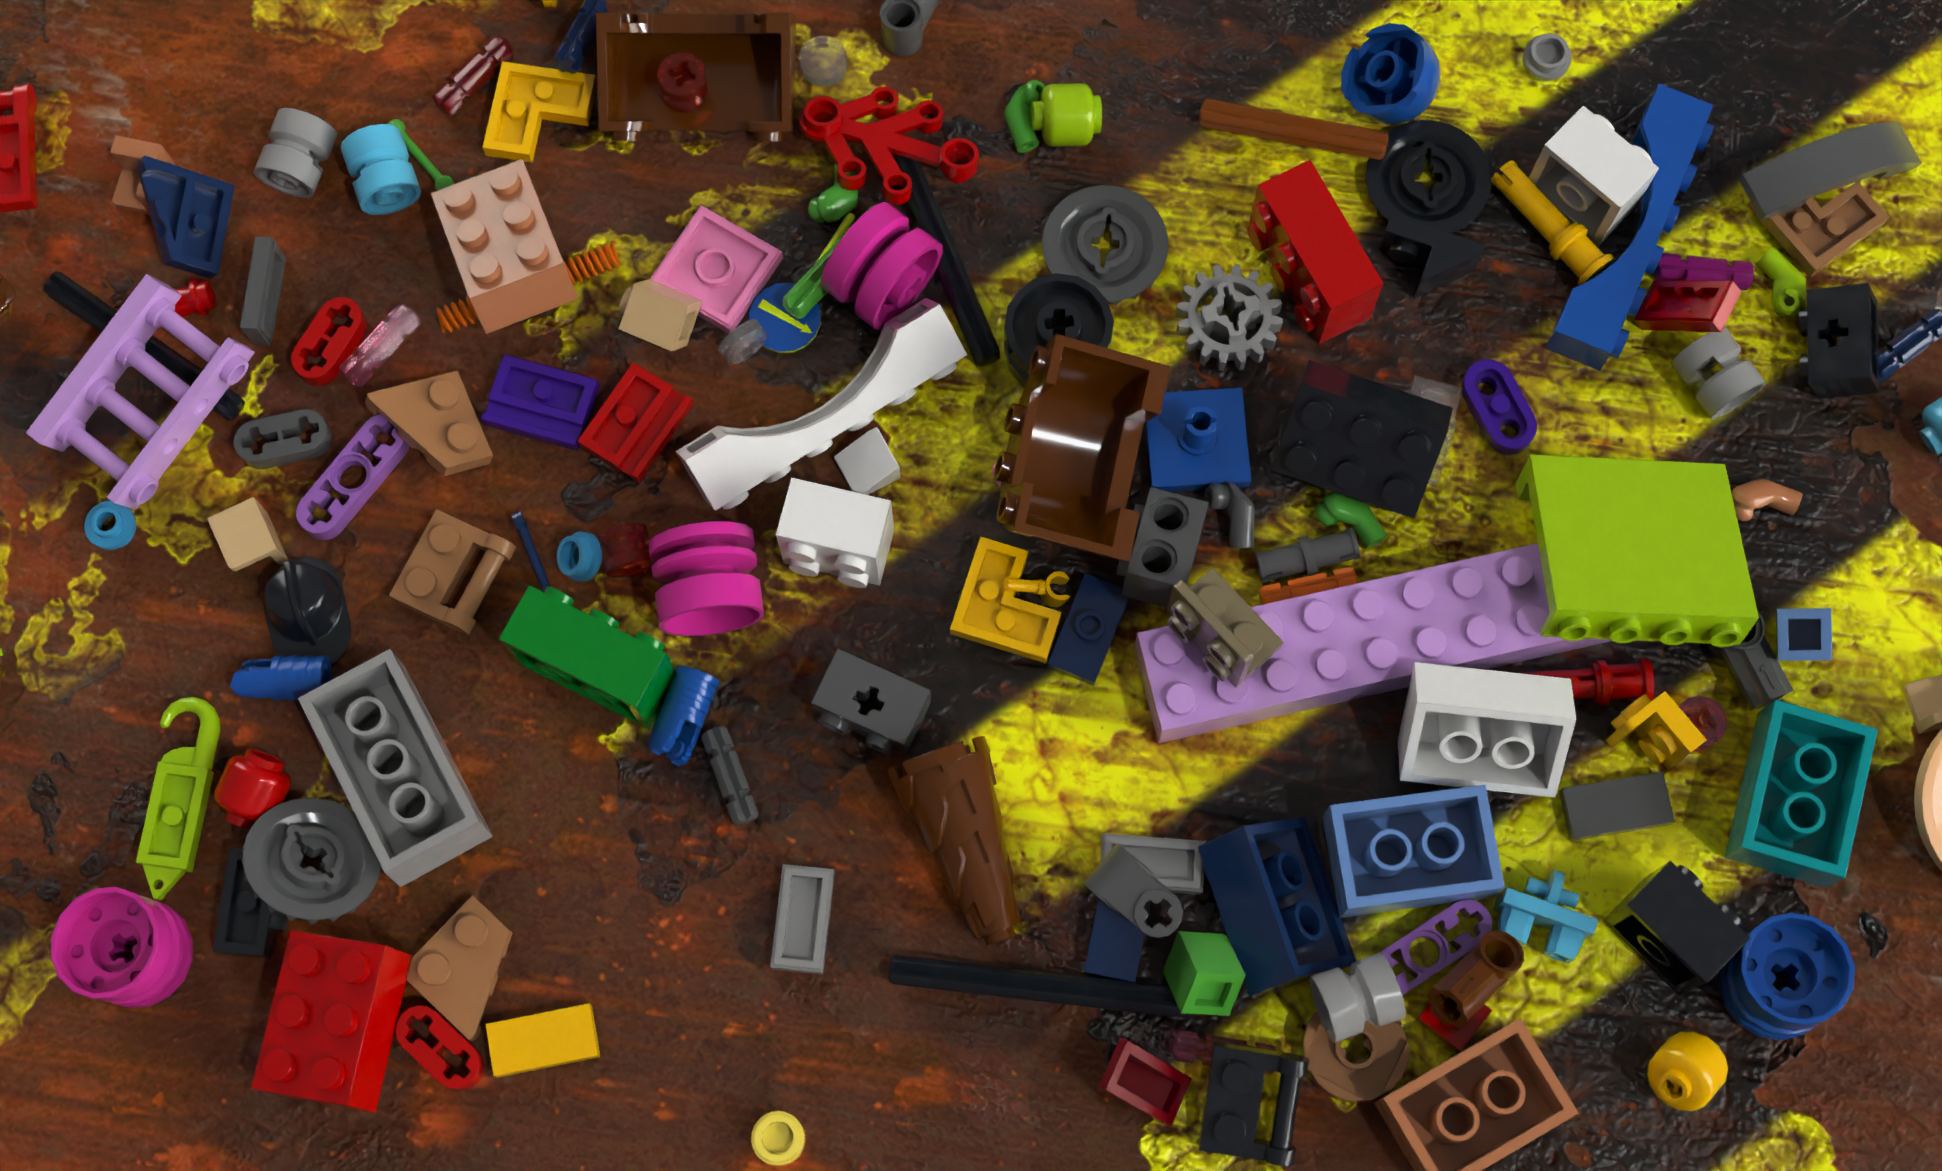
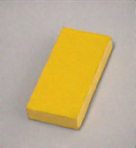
(542, 1040)

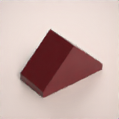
(1143, 1083)

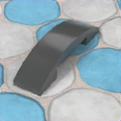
(1828, 165)

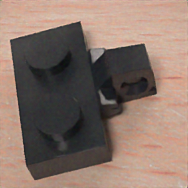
(244, 922)

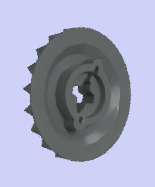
(1133, 228)
(316, 828)

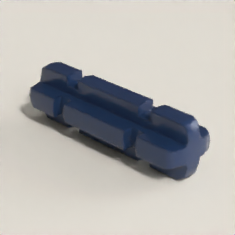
(579, 36)
(1910, 343)

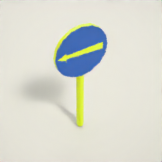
(783, 330)

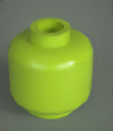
(1067, 115)

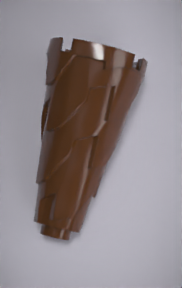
(961, 826)

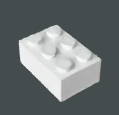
(1486, 729)

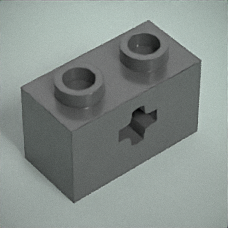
(856, 681)

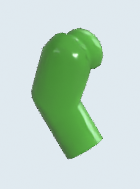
(833, 202)

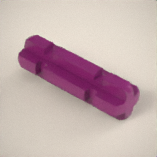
(1704, 269)

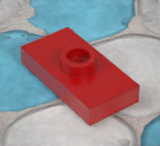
(1687, 305)

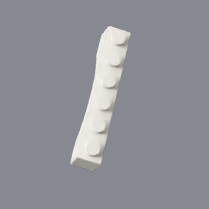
(908, 352)

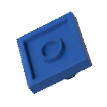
(1198, 441)

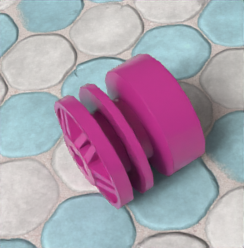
(706, 578)
(96, 941)

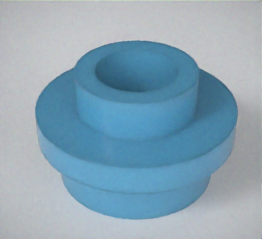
(116, 537)
(579, 556)

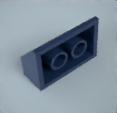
(1276, 904)

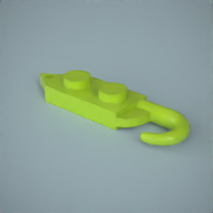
(179, 800)

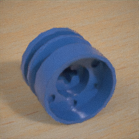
(1815, 973)

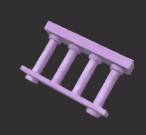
(94, 383)

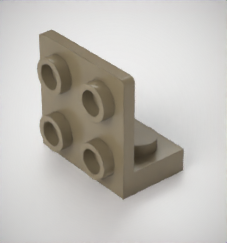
(1221, 626)

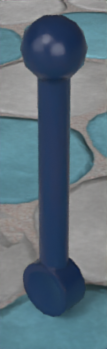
(522, 528)

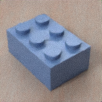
(1412, 851)

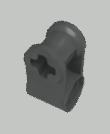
(1128, 886)

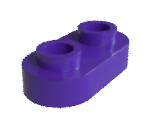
(1501, 408)

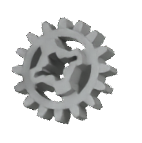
(1243, 302)

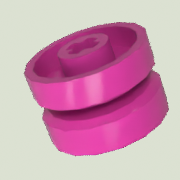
(881, 265)

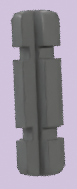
(730, 775)

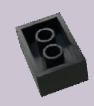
(1362, 439)

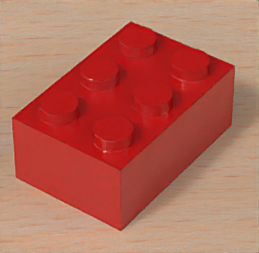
(1313, 253)
(332, 1021)

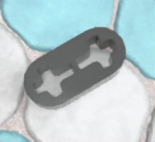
(280, 430)

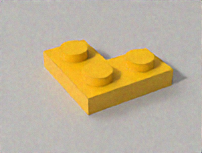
(526, 98)
(994, 615)

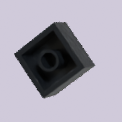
(1677, 927)

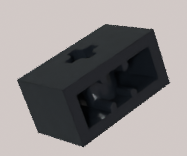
(1855, 362)

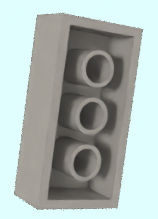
(394, 768)

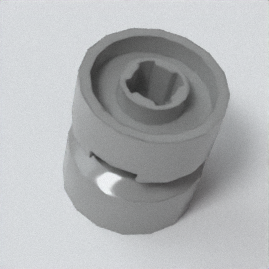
(297, 148)
(1726, 388)
(1361, 996)

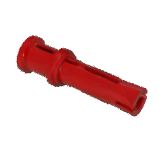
(1608, 682)

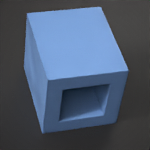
(1803, 634)

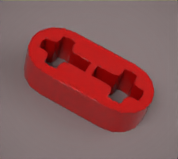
(325, 339)
(431, 1057)

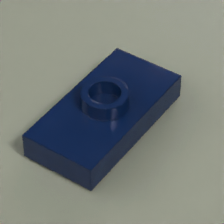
(1088, 630)

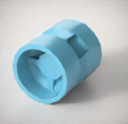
(381, 169)

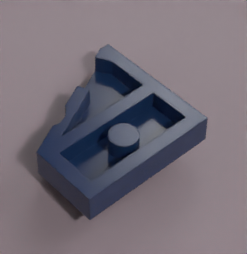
(187, 215)

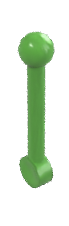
(440, 181)

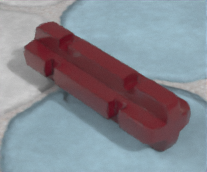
(472, 75)

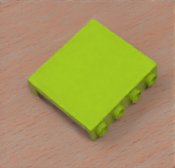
(1639, 550)

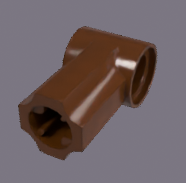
(1476, 978)

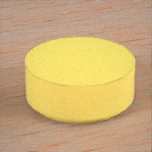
(778, 1138)

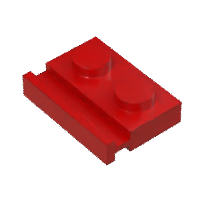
(635, 422)

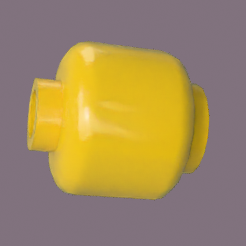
(1687, 1071)

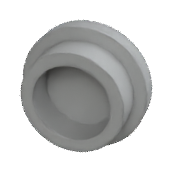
(1547, 57)

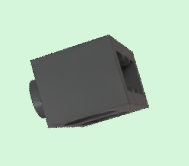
(1164, 548)

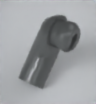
(1237, 509)

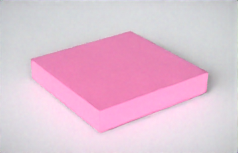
(718, 266)

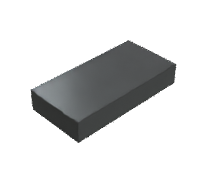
(263, 291)
(1616, 806)

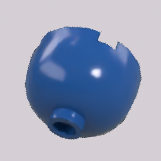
(1391, 75)

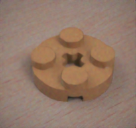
(1363, 1078)

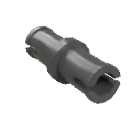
(1307, 555)

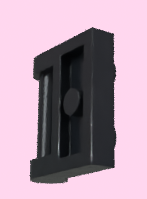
(1235, 1100)

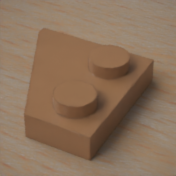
(436, 420)
(461, 965)

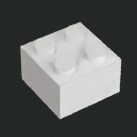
(1593, 174)
(835, 533)

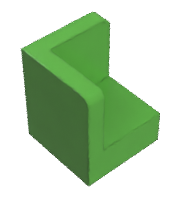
(1203, 973)

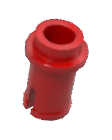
(196, 298)

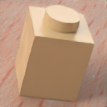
(658, 314)

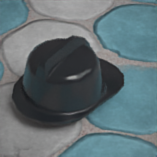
(307, 610)

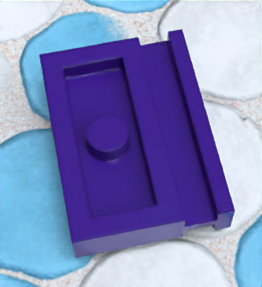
(540, 402)

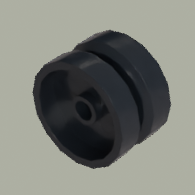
(1052, 307)

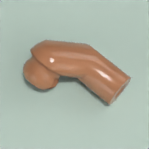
(1764, 493)

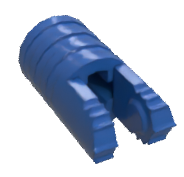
(281, 677)
(683, 714)

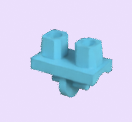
(1566, 926)

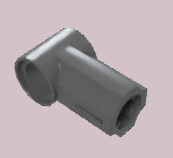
(912, 12)
(1755, 668)

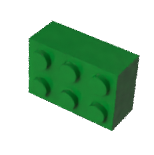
(589, 655)

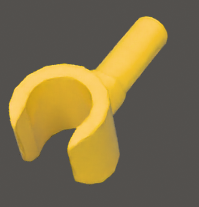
(1040, 587)

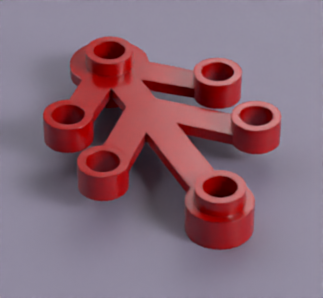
(830, 123)

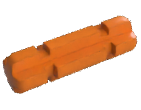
(1307, 585)

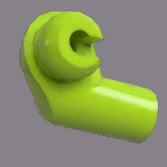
(1788, 283)

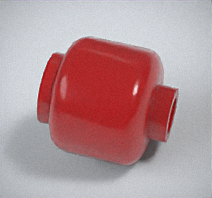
(251, 786)

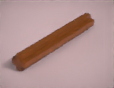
(1294, 129)

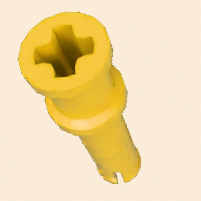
(1566, 239)

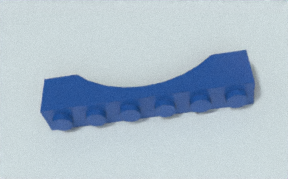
(1596, 310)

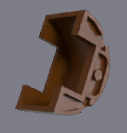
(1078, 446)

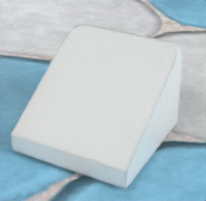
(868, 463)

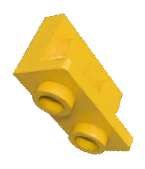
(1663, 728)

